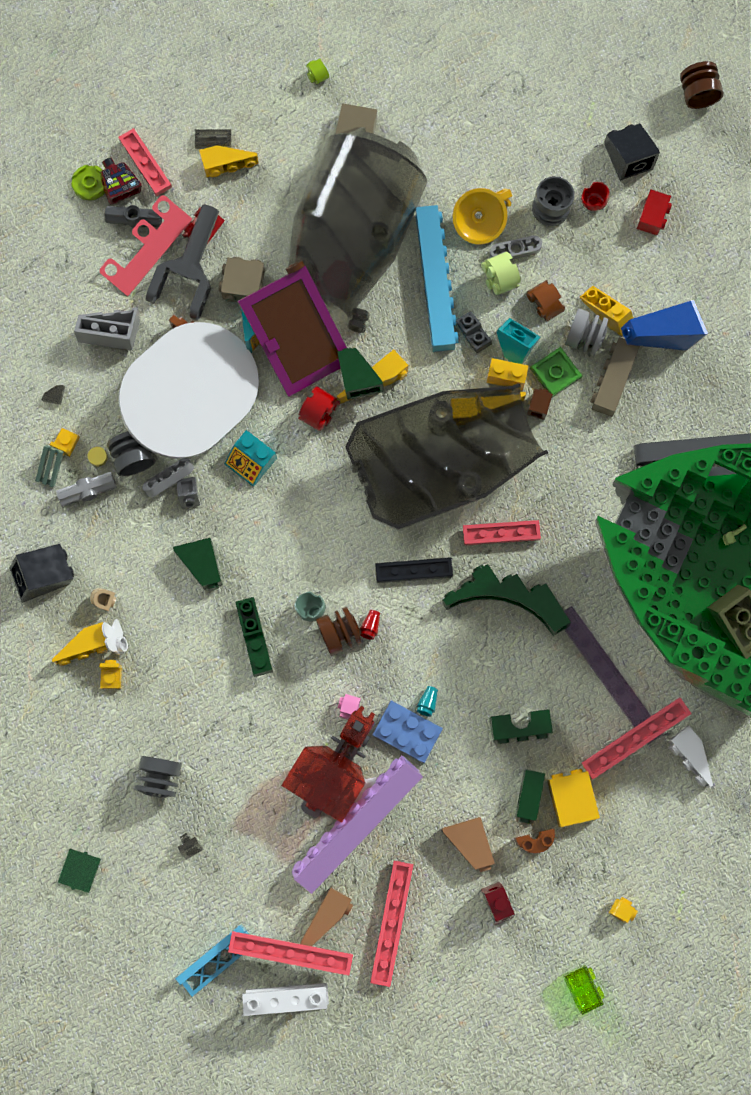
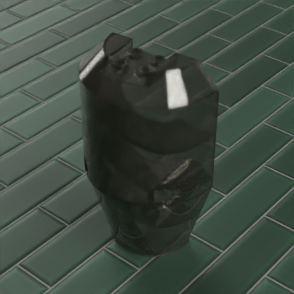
(354, 201)
(423, 462)

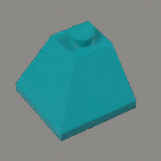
(516, 341)

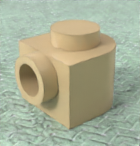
(103, 598)

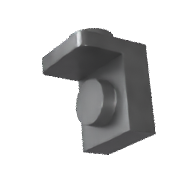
(188, 492)

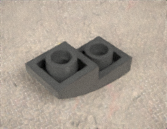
(473, 332)

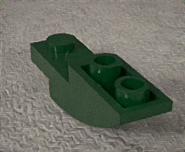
(254, 637)

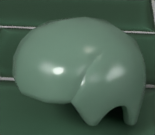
(310, 606)

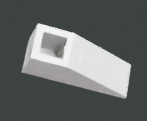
(692, 752)

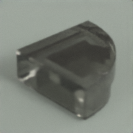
(54, 395)

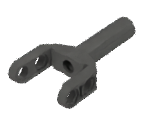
(189, 264)

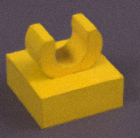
(505, 194)

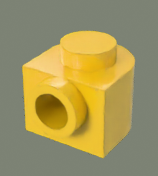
(623, 910)

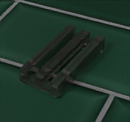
(206, 142)

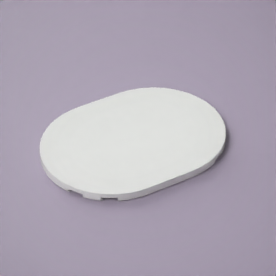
(188, 390)

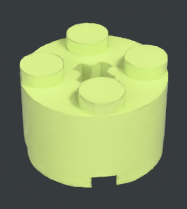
(501, 273)

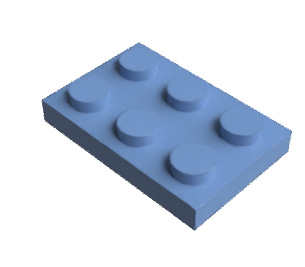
(407, 731)

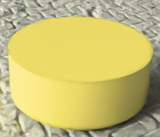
(97, 456)

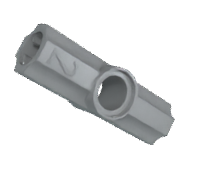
(86, 489)

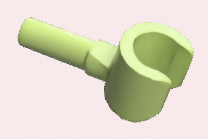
(729, 537)

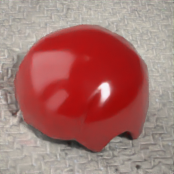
(595, 196)

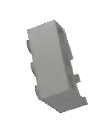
(109, 329)

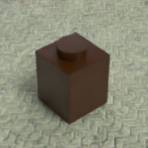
(539, 403)

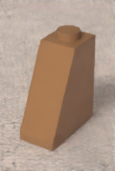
(471, 842)

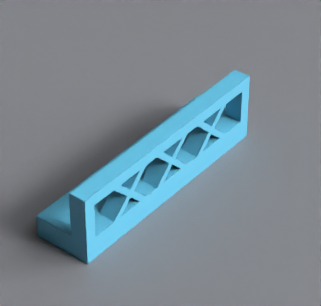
(201, 962)

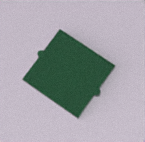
(79, 870)

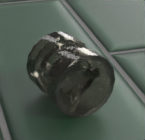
(358, 320)

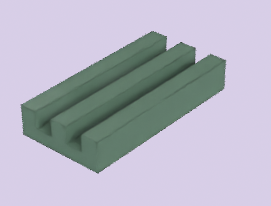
(39, 478)

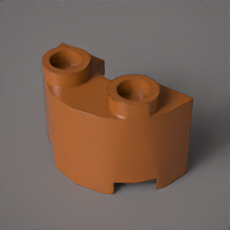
(547, 300)
(538, 845)

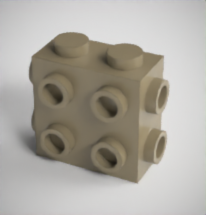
(241, 278)

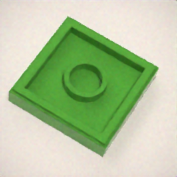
(556, 371)

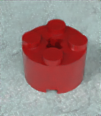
(318, 408)

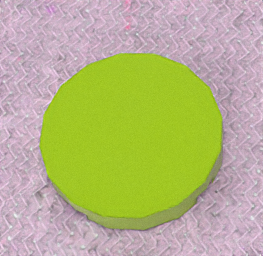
(87, 182)

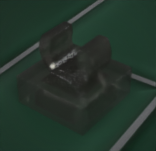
(190, 846)

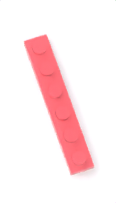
(636, 738)
(391, 923)
(290, 953)

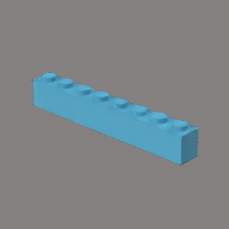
(435, 278)

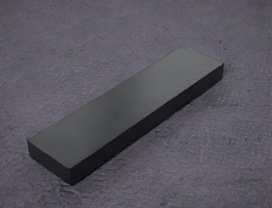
(414, 570)

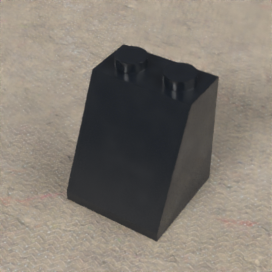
(631, 151)
(41, 571)

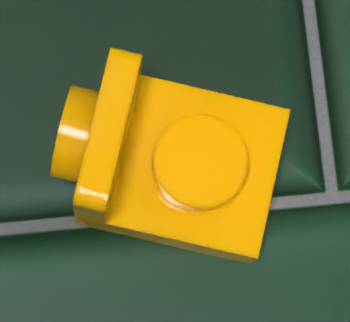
(65, 441)
(110, 675)

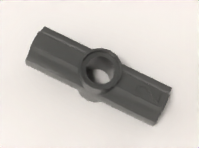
(122, 215)

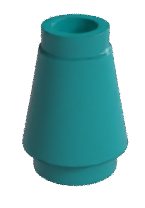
(427, 703)

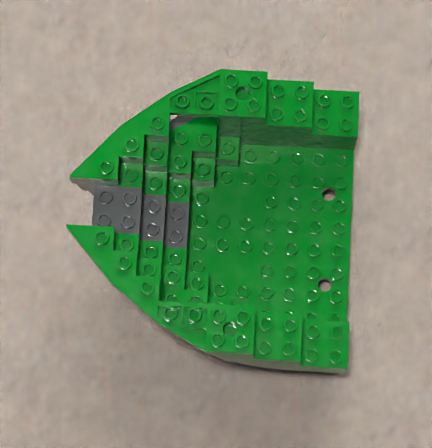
(675, 563)

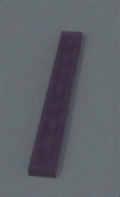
(606, 670)

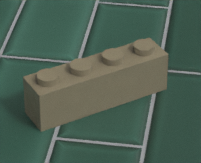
(615, 377)

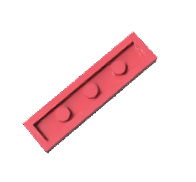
(145, 162)
(501, 532)

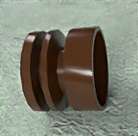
(701, 85)
(339, 631)

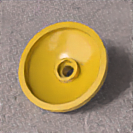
(491, 222)

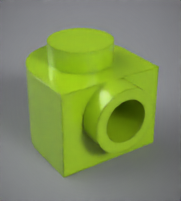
(317, 71)

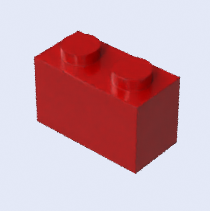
(654, 211)

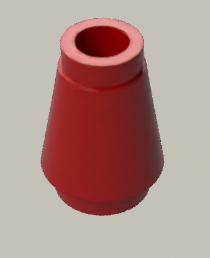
(370, 625)

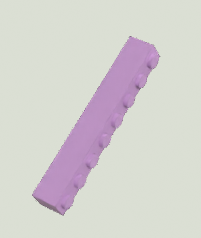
(358, 823)

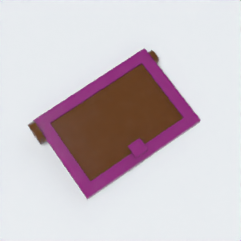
(294, 329)

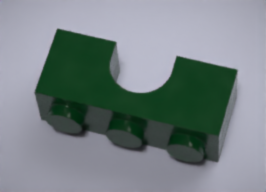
(503, 729)

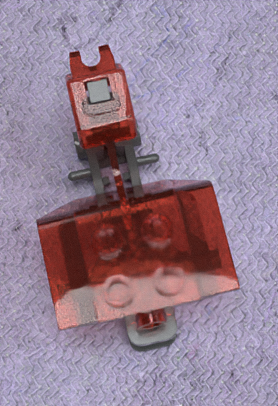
(326, 776)

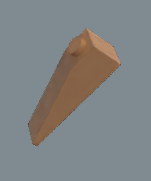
(329, 913)

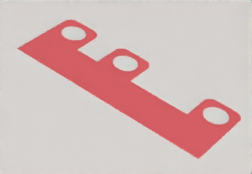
(154, 247)

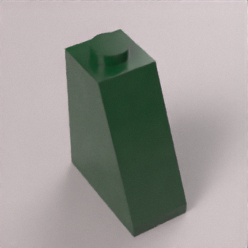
(358, 375)
(201, 562)

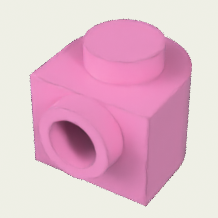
(348, 705)

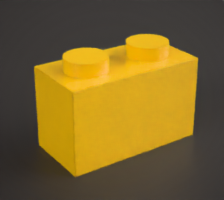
(507, 373)

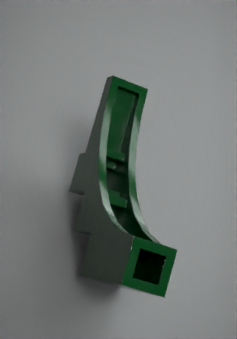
(511, 590)

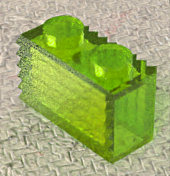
(583, 989)

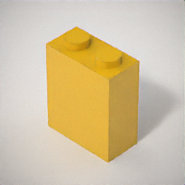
(573, 798)

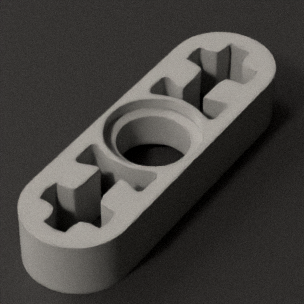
(527, 240)
(168, 477)

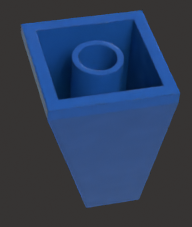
(668, 328)

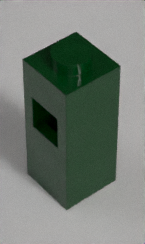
(529, 796)

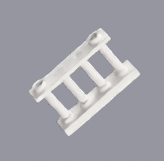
(285, 999)

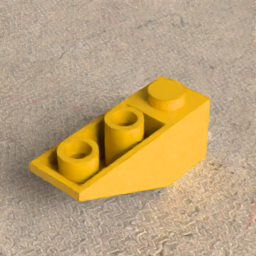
(224, 159)
(607, 307)
(84, 643)

